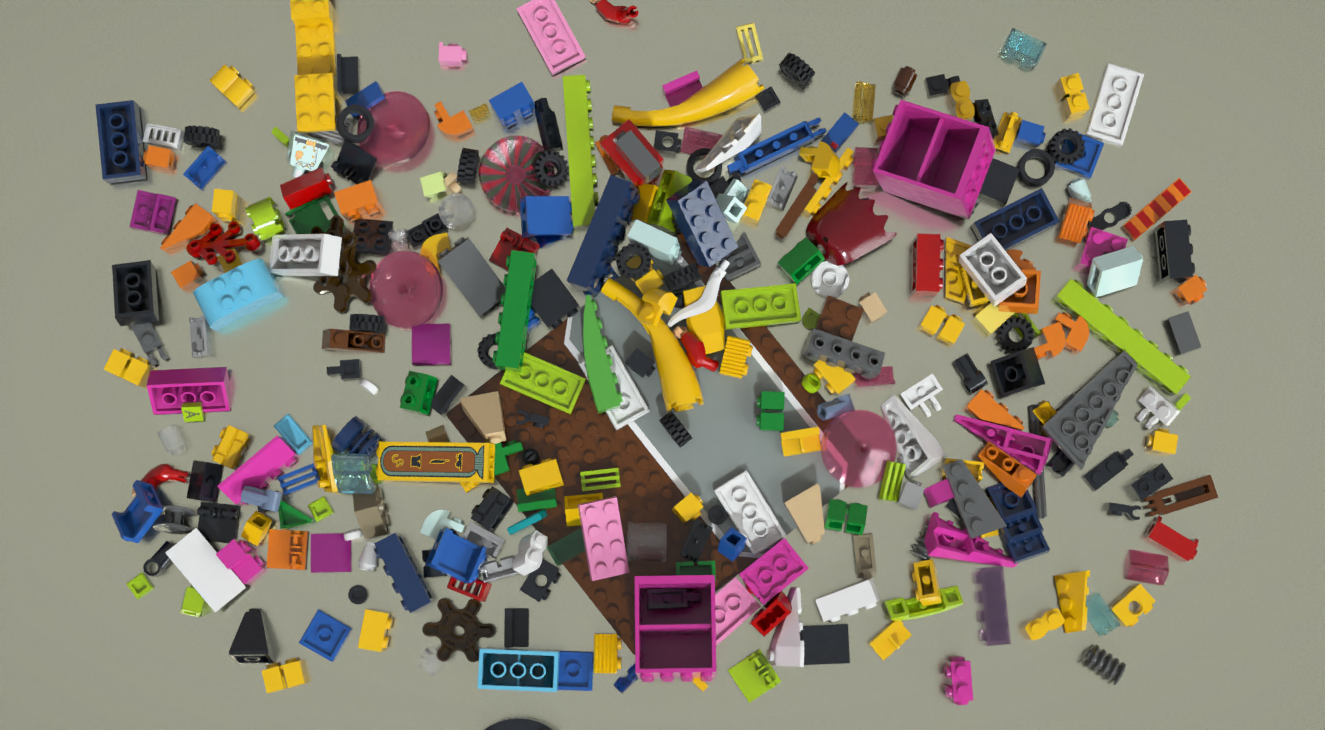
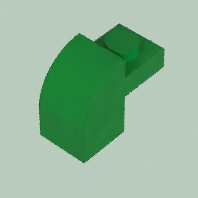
(501, 464)

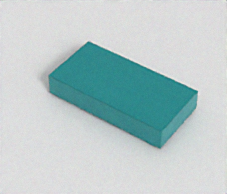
(527, 521)

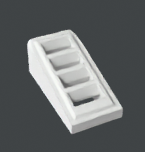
(177, 138)

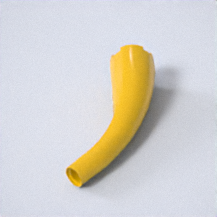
(721, 94)
(674, 369)

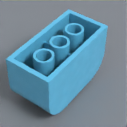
(237, 293)
(518, 669)

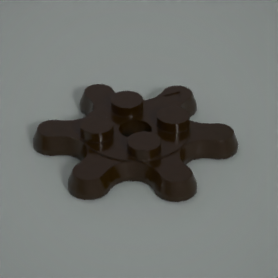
(347, 242)
(353, 286)
(455, 617)

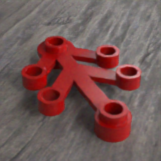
(199, 246)

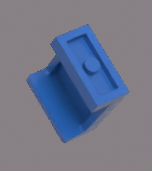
(546, 215)
(139, 514)
(456, 556)

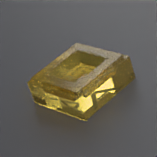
(479, 112)

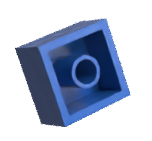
(512, 105)

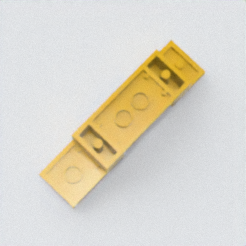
(315, 65)

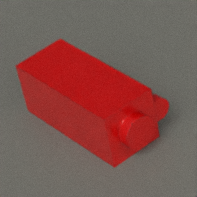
(306, 188)
(1172, 541)

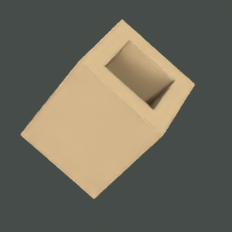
(872, 307)

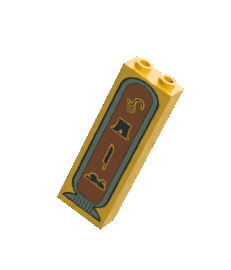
(436, 462)

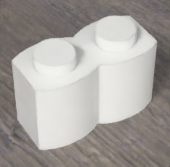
(530, 553)

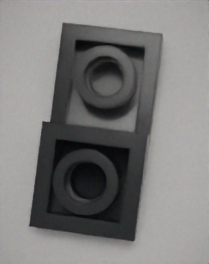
(428, 228)

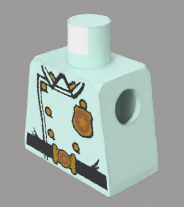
(305, 152)

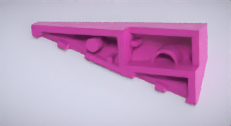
(1022, 446)
(950, 542)

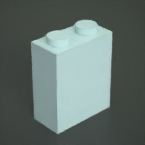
(655, 241)
(1115, 271)

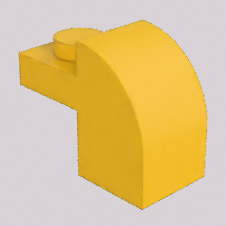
(823, 158)
(435, 245)
(656, 303)

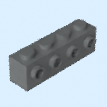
(843, 353)

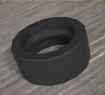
(356, 109)
(699, 152)
(1048, 160)

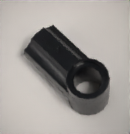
(972, 377)
(160, 558)

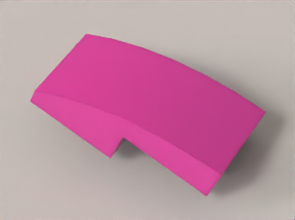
(938, 493)

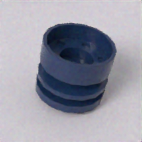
(355, 440)

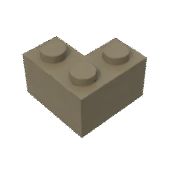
(370, 514)

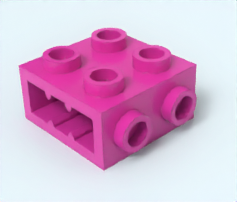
(958, 680)

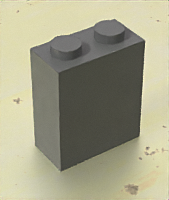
(637, 156)

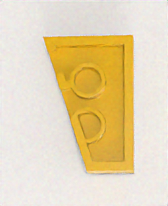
(953, 281)
(1072, 597)

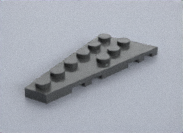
(1086, 414)

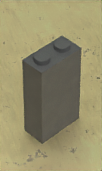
(472, 275)

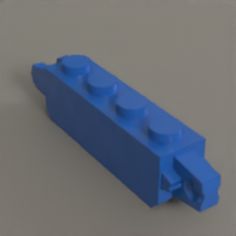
(775, 147)

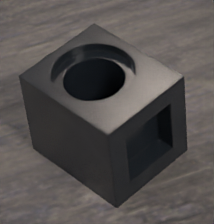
(660, 136)
(640, 363)

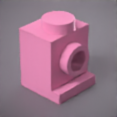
(451, 54)

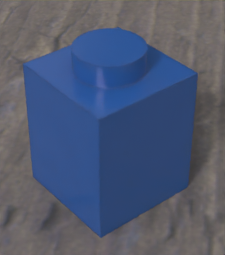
(1030, 134)
(732, 544)

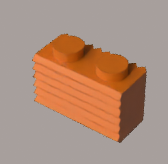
(1075, 220)

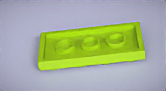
(760, 306)
(545, 383)

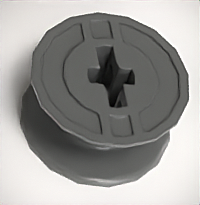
(174, 520)

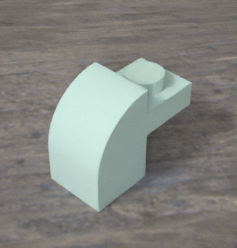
(731, 201)
(438, 520)

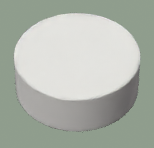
(368, 386)
(353, 534)

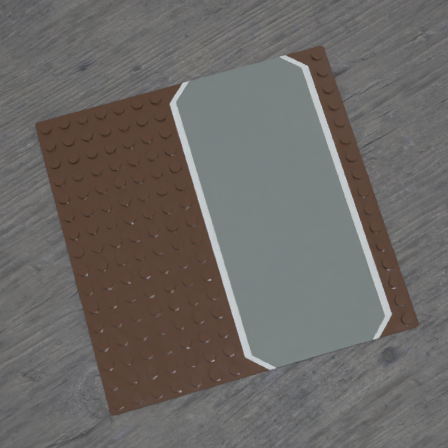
(650, 463)

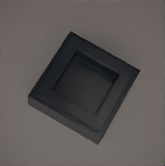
(767, 99)

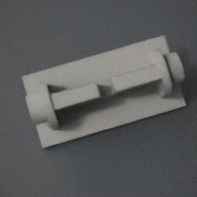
(492, 571)

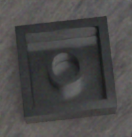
(1017, 372)

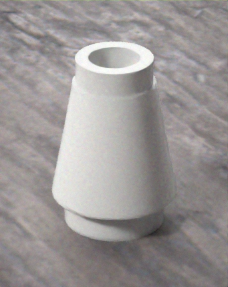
(368, 558)

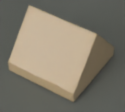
(437, 434)

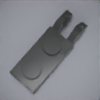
(149, 341)

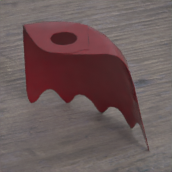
(849, 227)

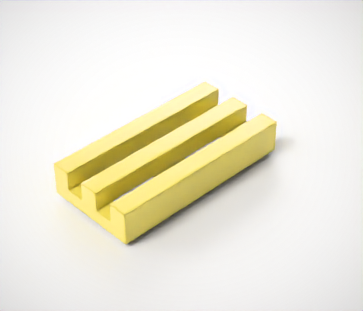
(753, 58)

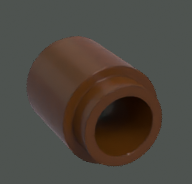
(904, 80)

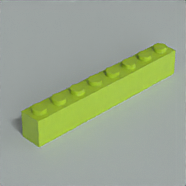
(579, 149)
(1122, 337)

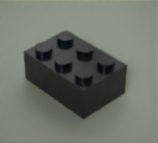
(1175, 251)
(135, 293)

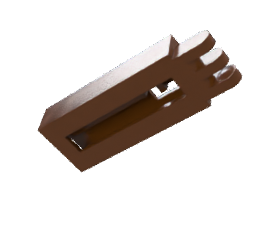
(797, 208)
(1186, 495)

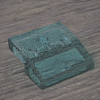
(352, 473)

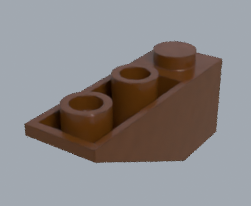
(352, 341)

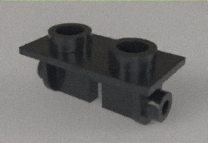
(984, 113)

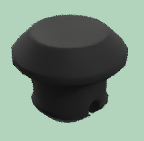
(530, 456)

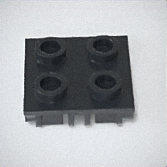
(354, 163)
(373, 236)
(218, 521)

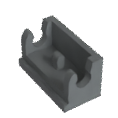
(1184, 332)

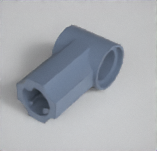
(835, 407)
(265, 499)

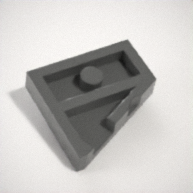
(741, 259)

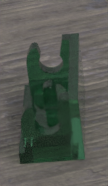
(567, 547)

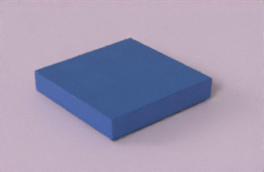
(1086, 163)
(325, 635)
(576, 670)

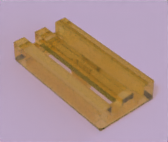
(867, 102)

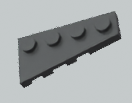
(973, 504)

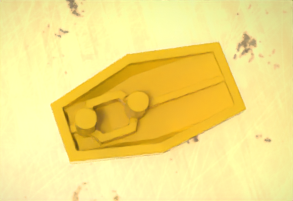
(707, 325)
(322, 458)

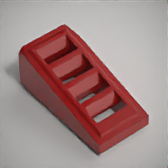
(482, 594)

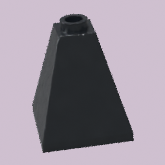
(252, 640)

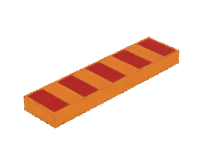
(1156, 209)

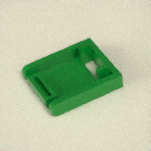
(311, 215)

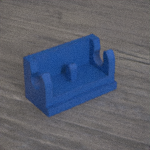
(204, 167)

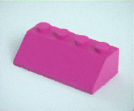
(177, 386)
(259, 469)

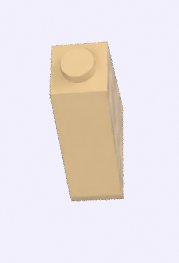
(486, 415)
(808, 513)

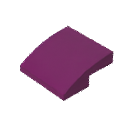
(152, 212)
(431, 344)
(330, 553)

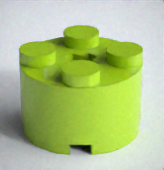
(266, 218)

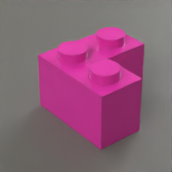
(1098, 244)
(239, 558)

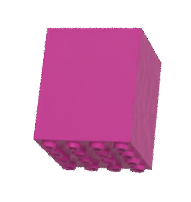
(934, 158)
(675, 640)

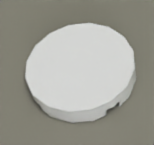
(829, 280)

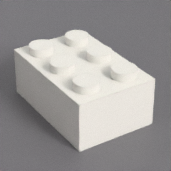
(992, 269)

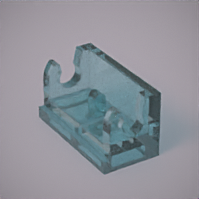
(1100, 615)

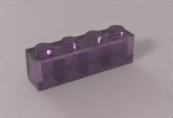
(993, 606)

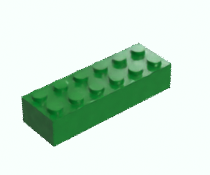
(516, 311)

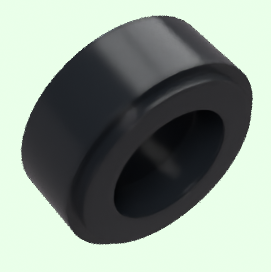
(717, 515)
(358, 594)

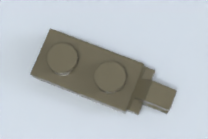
(864, 556)

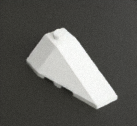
(738, 137)
(914, 442)
(786, 645)

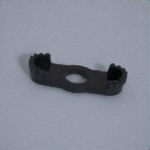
(1120, 212)

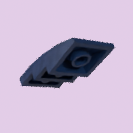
(1023, 530)

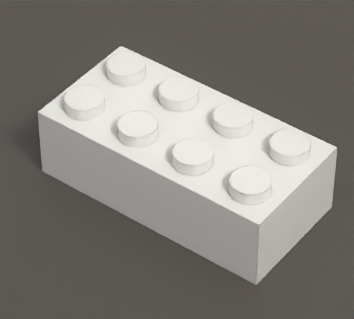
(305, 255)

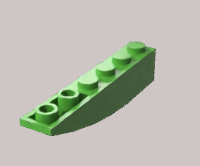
(597, 362)

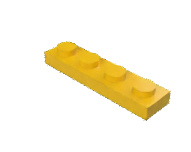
(824, 190)

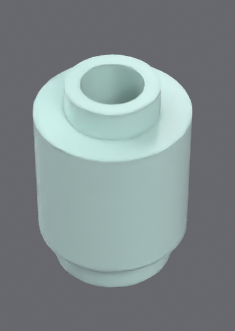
(1079, 190)

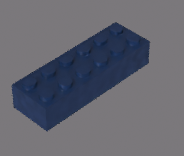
(604, 235)

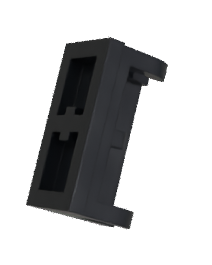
(1059, 464)
(696, 541)

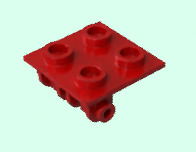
(510, 241)

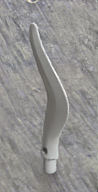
(708, 298)

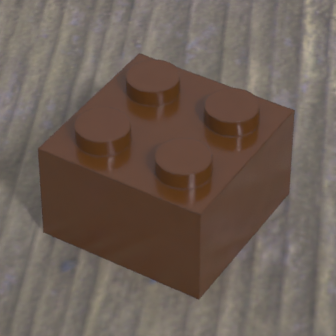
(839, 318)

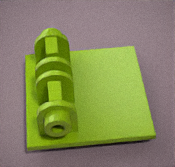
(754, 675)

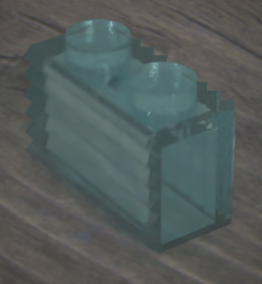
(1024, 48)

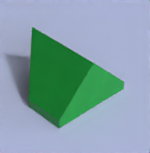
(292, 517)

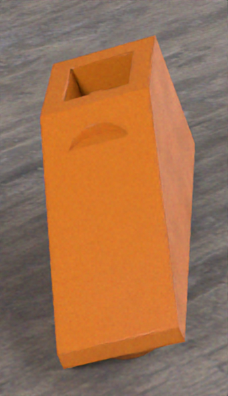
(192, 226)
(986, 409)
(1007, 469)

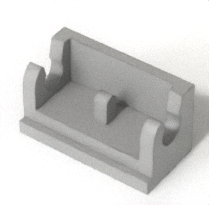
(782, 188)
(200, 337)
(483, 537)

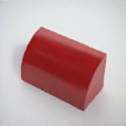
(772, 613)

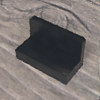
(347, 75)
(447, 395)
(204, 481)
(516, 627)

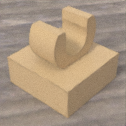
(450, 183)

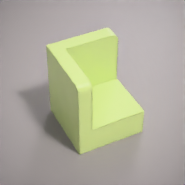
(433, 184)

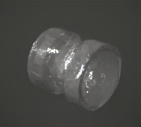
(398, 240)

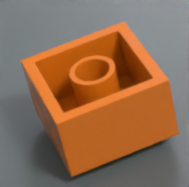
(358, 200)
(1026, 298)

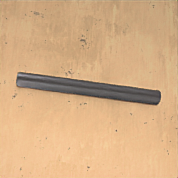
(1039, 481)

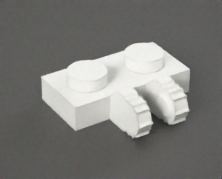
(921, 392)
(1159, 406)

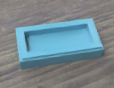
(293, 434)

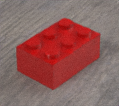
(927, 265)

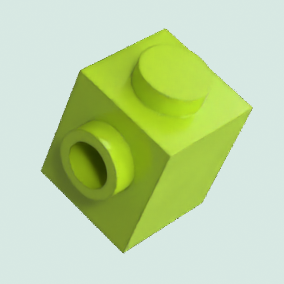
(192, 602)

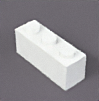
(848, 600)

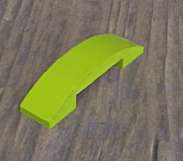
(912, 609)

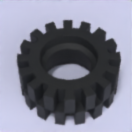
(797, 69)
(201, 136)
(1072, 136)
(467, 165)
(539, 168)
(629, 250)
(682, 277)
(367, 323)
(1027, 330)
(483, 350)
(675, 429)

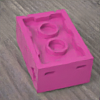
(773, 571)

